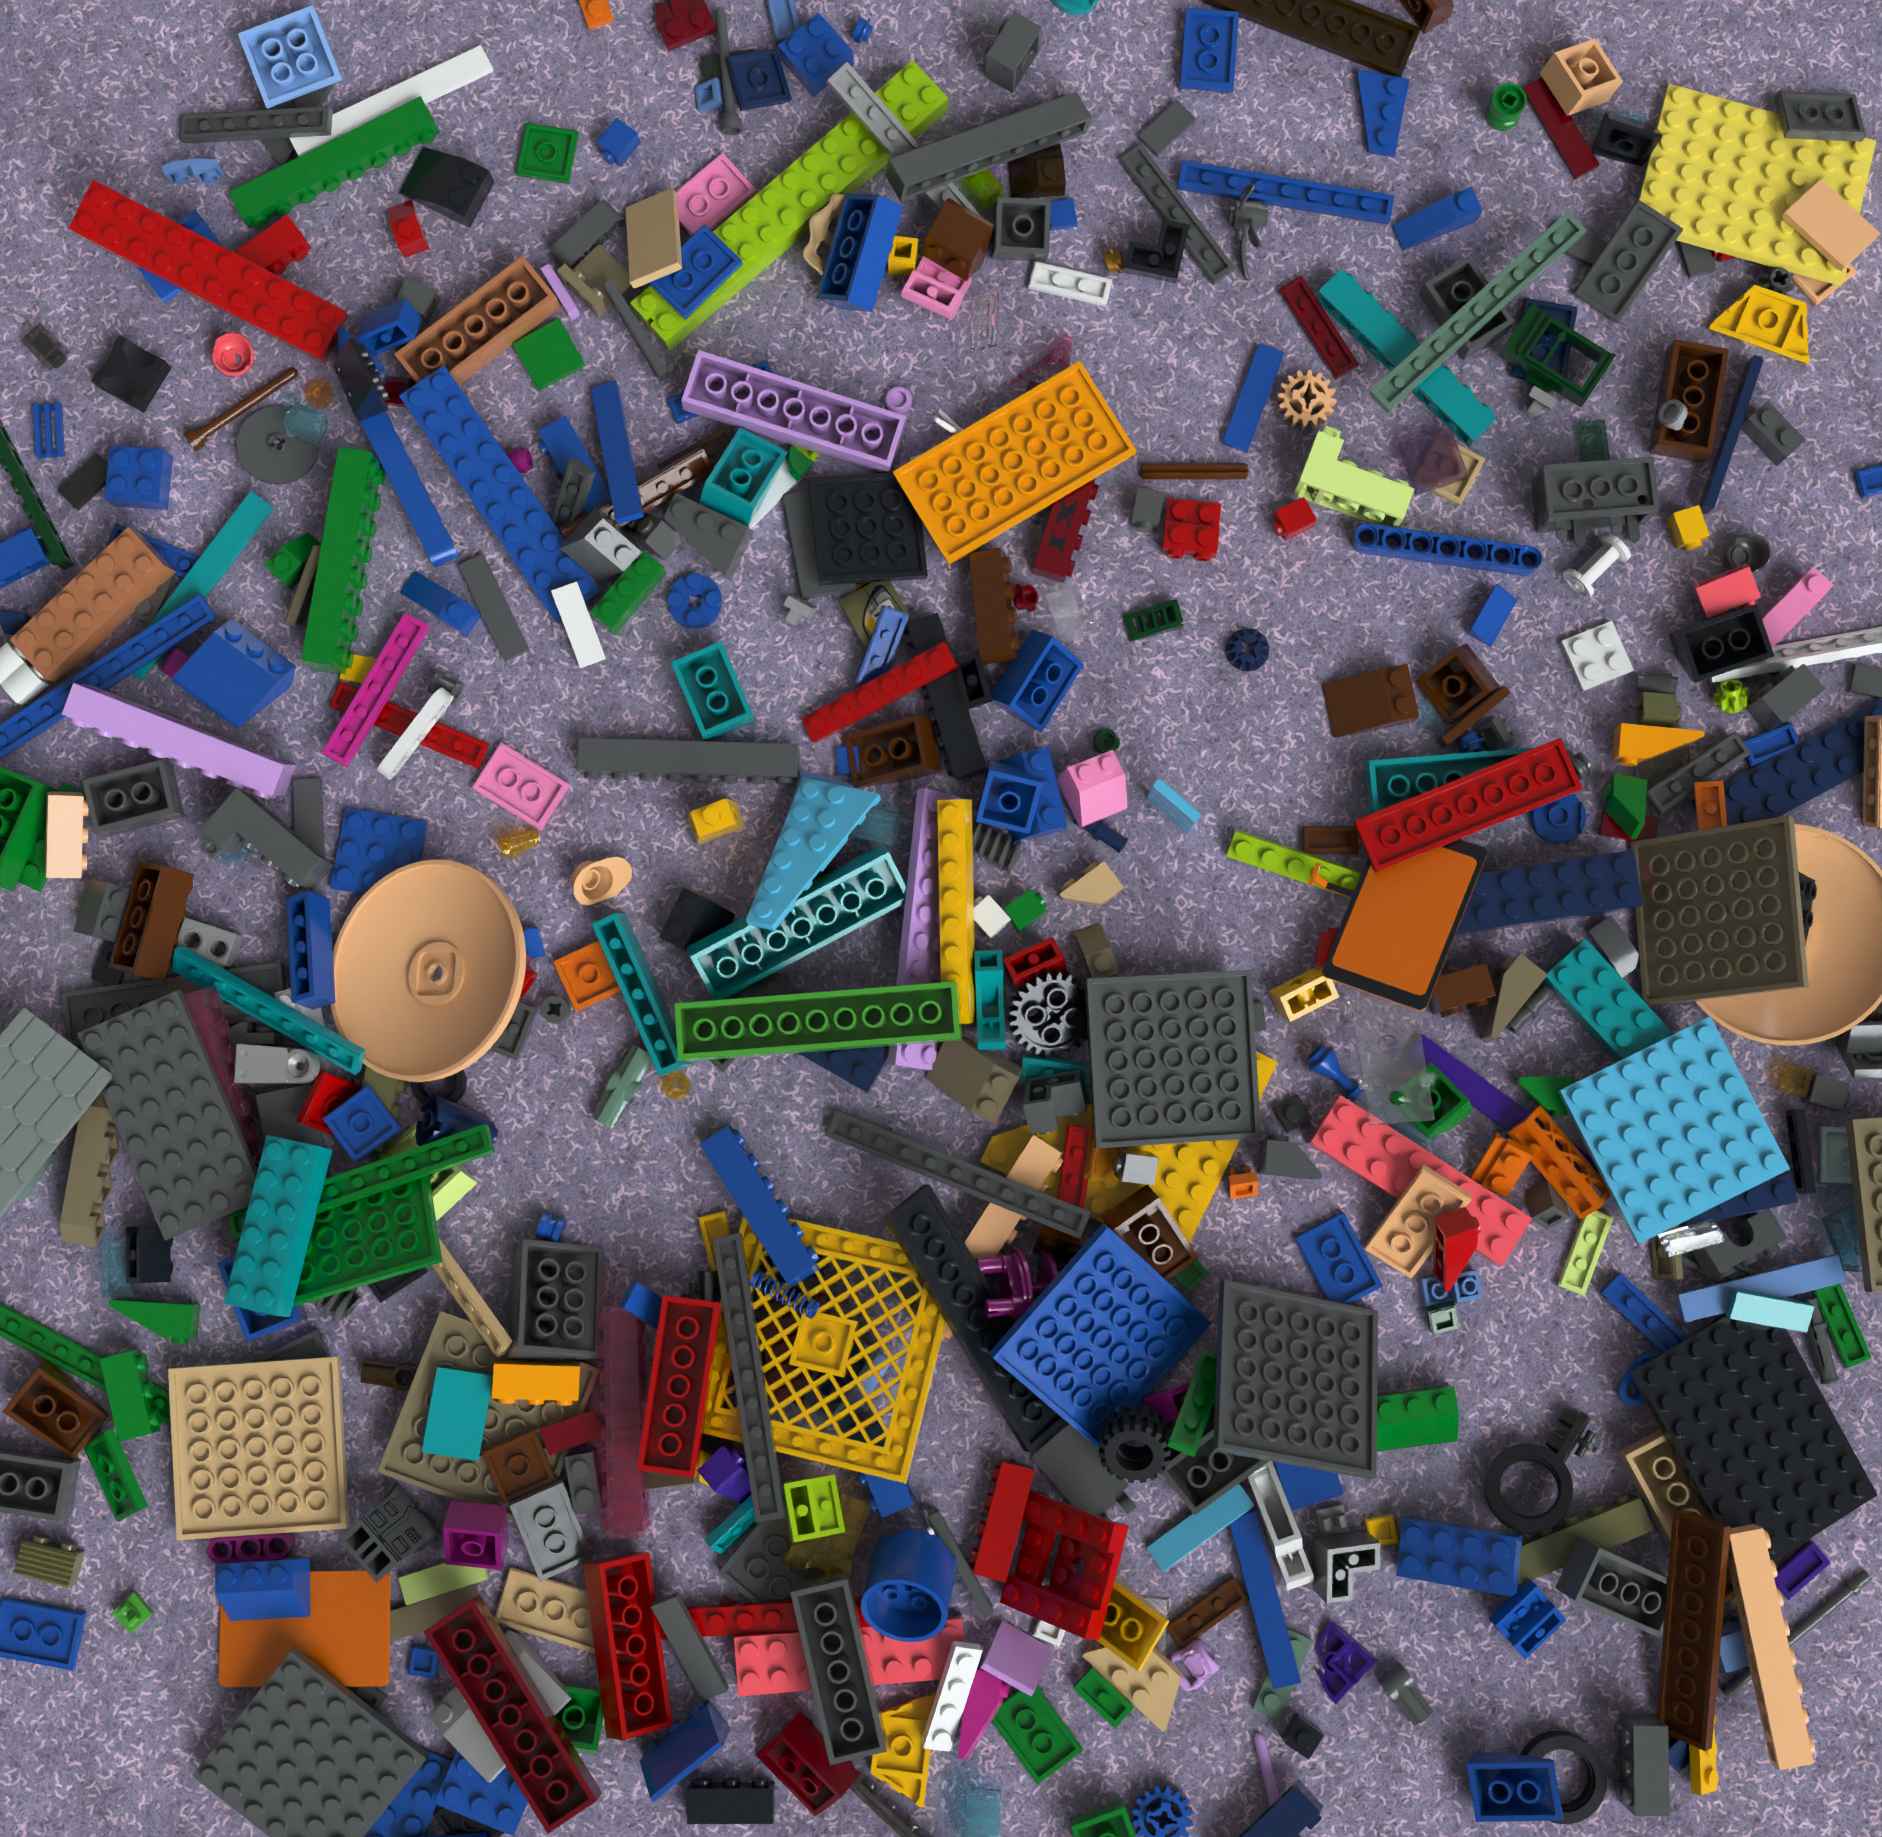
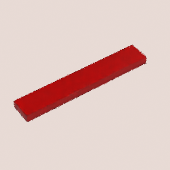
(439, 738)

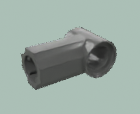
(1402, 1689)

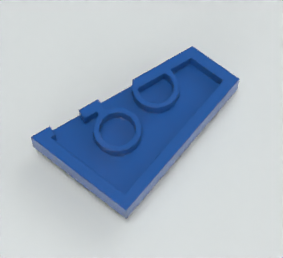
(1382, 109)

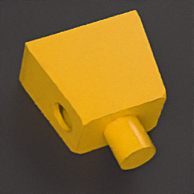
(715, 820)

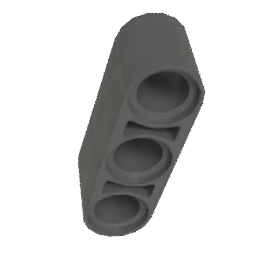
(586, 234)

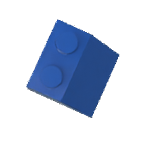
(1008, 797)

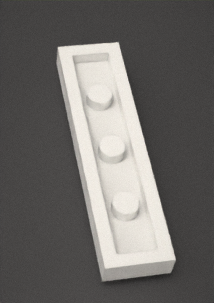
(951, 1696)

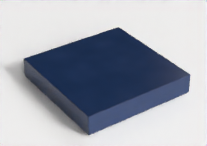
(758, 79)

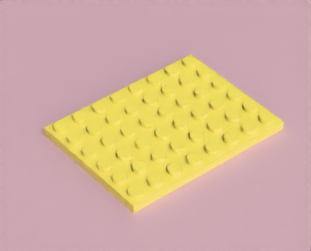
(1733, 176)

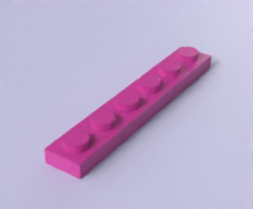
(376, 690)

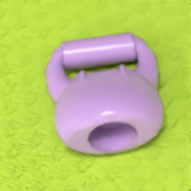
(1199, 1662)

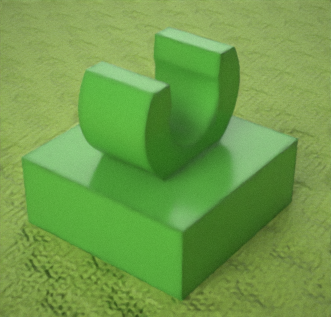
(133, 1612)

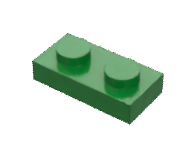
(1103, 1696)

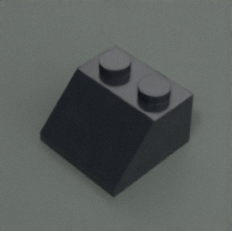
(693, 920)

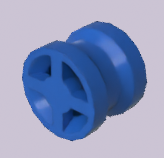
(551, 1227)

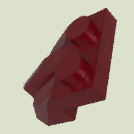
(682, 21)

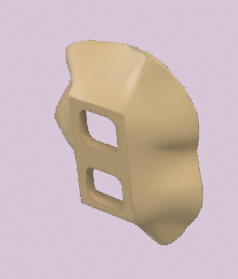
(819, 231)

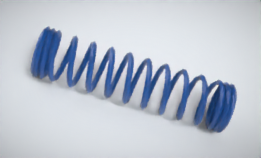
(757, 1276)

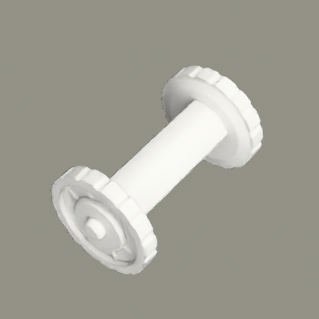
(1611, 550)

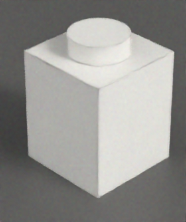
(989, 916)

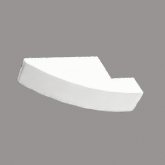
(1280, 1527)

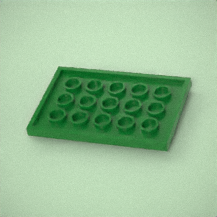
(370, 1241)

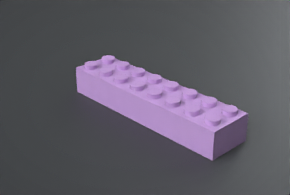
(793, 412)
(178, 739)

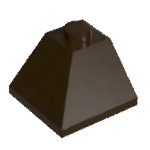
(1038, 174)

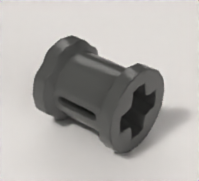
(440, 680)

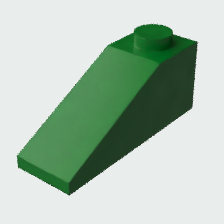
(163, 1318)

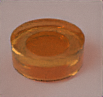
(319, 394)

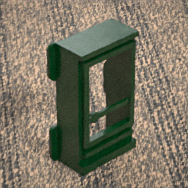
(1525, 338)

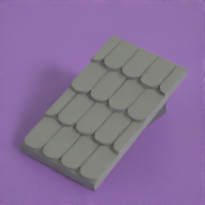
(42, 1096)

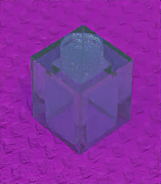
(305, 424)

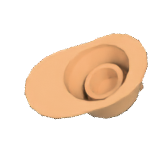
(600, 879)

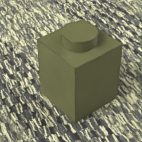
(1657, 710)

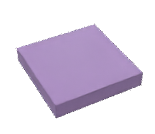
(1016, 1658)

